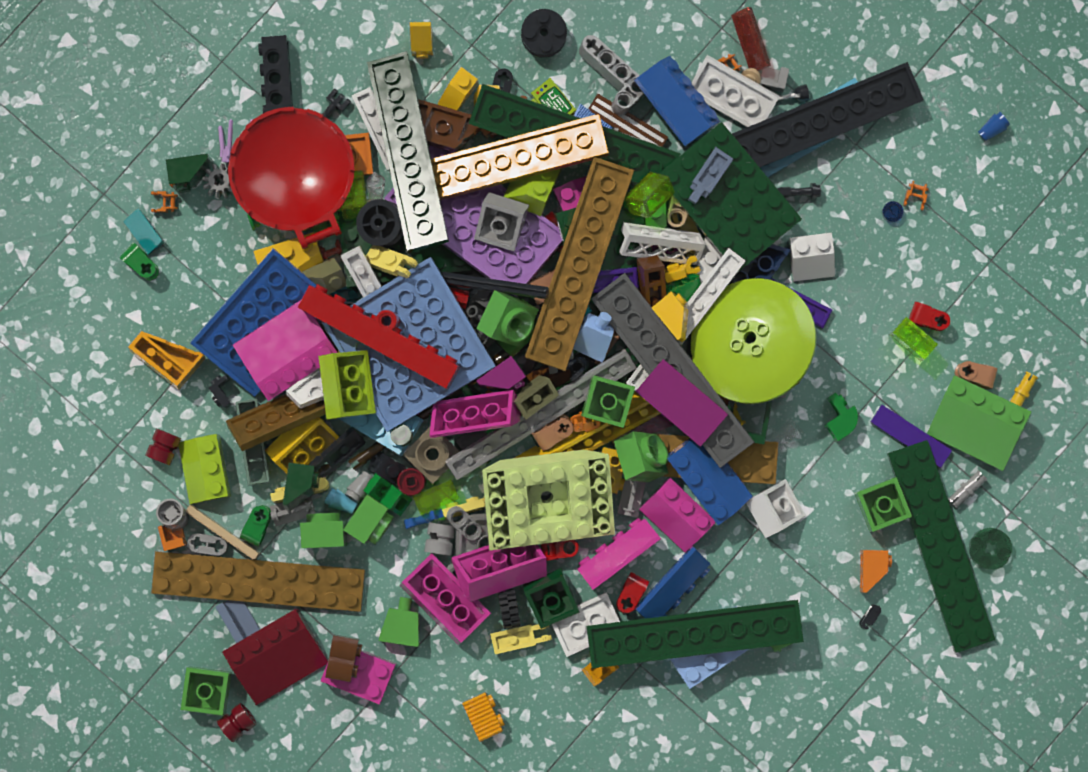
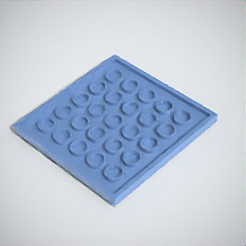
(436, 318)

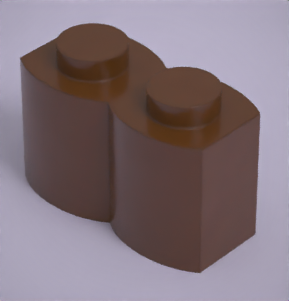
(343, 658)

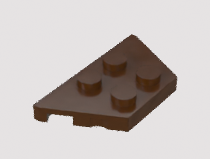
(446, 127)

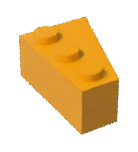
(167, 359)

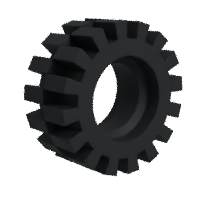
(509, 609)

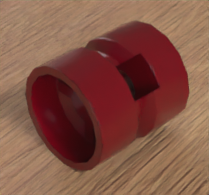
(163, 446)
(411, 481)
(236, 722)

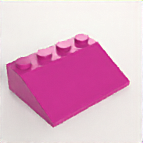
(284, 350)

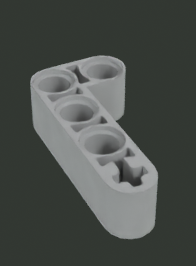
(609, 71)

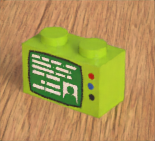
(551, 96)

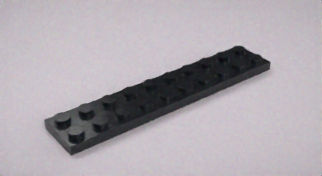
(830, 115)

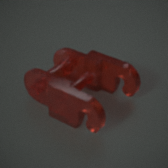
(337, 249)

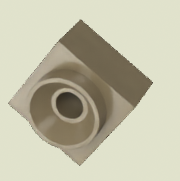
(418, 455)

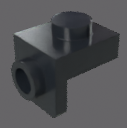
(220, 397)
(386, 467)

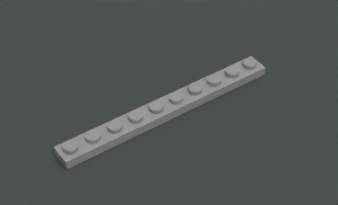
(569, 397)

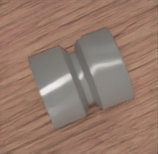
(172, 514)
(439, 539)

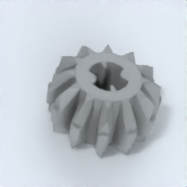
(212, 183)

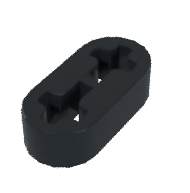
(508, 84)

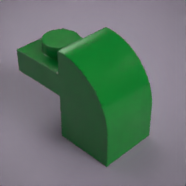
(846, 419)
(387, 494)

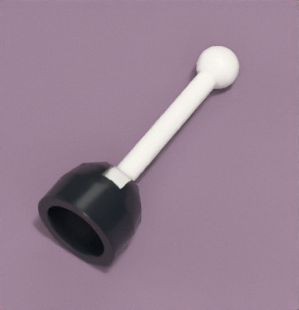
(800, 93)

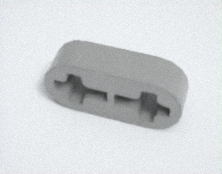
(208, 539)

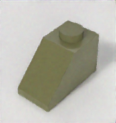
(327, 275)
(535, 396)

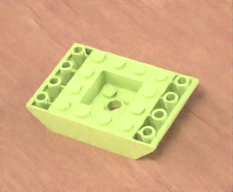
(576, 510)

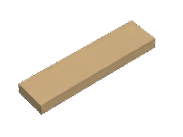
(222, 532)

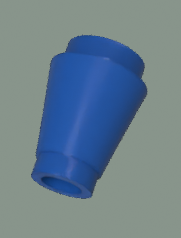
(994, 126)

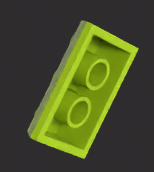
(534, 190)
(347, 384)
(204, 469)

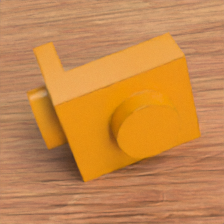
(597, 675)

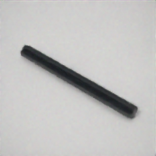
(499, 285)

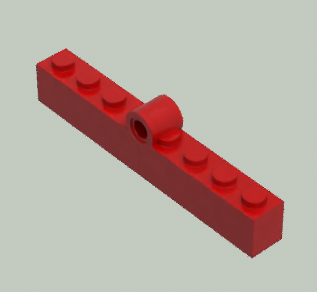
(378, 336)

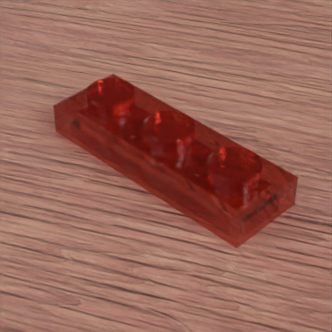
(750, 39)

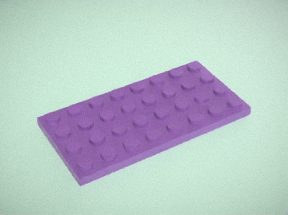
(461, 215)

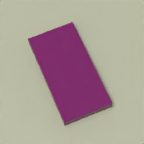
(682, 402)

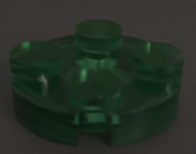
(984, 559)

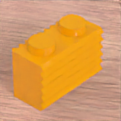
(483, 716)

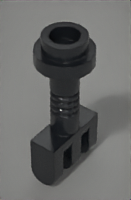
(335, 103)
(813, 191)

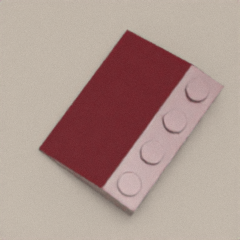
(275, 656)

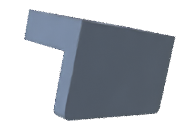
(237, 619)

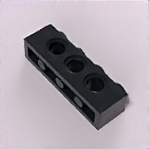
(280, 46)

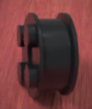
(547, 21)
(369, 223)

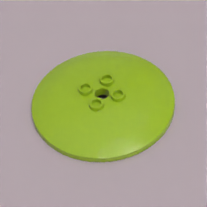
(777, 356)

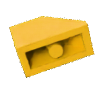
(421, 39)
(458, 90)
(673, 314)

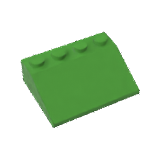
(979, 423)

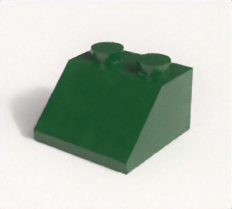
(187, 171)
(300, 484)
(551, 598)

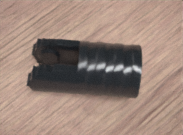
(579, 365)

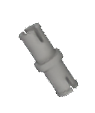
(967, 489)

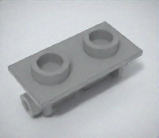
(631, 498)
(282, 516)

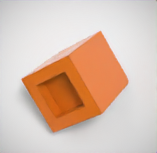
(171, 539)

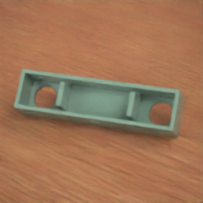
(254, 456)

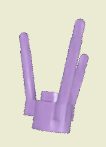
(225, 150)

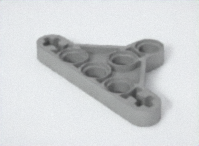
(467, 542)

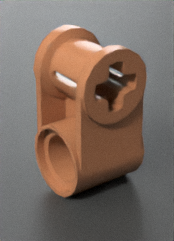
(980, 374)
(552, 432)

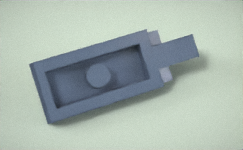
(709, 174)

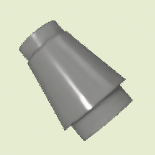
(355, 489)

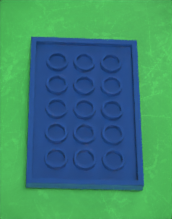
(260, 297)

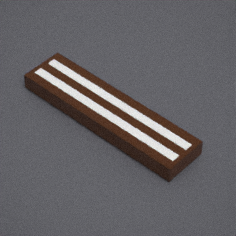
(626, 123)

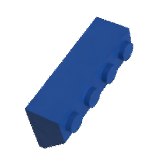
(677, 100)
(715, 487)
(673, 584)

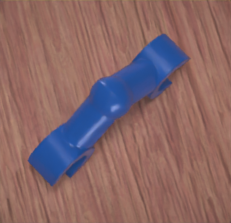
(429, 517)

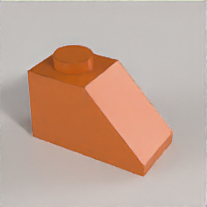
(873, 567)

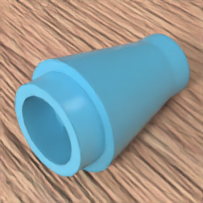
(339, 501)

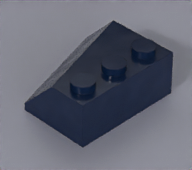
(763, 265)

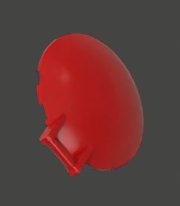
(292, 171)

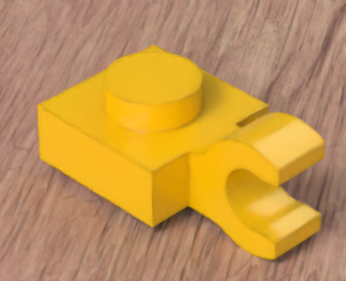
(678, 271)

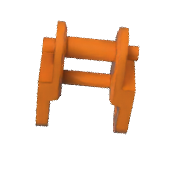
(730, 57)
(923, 196)
(164, 209)
(582, 423)

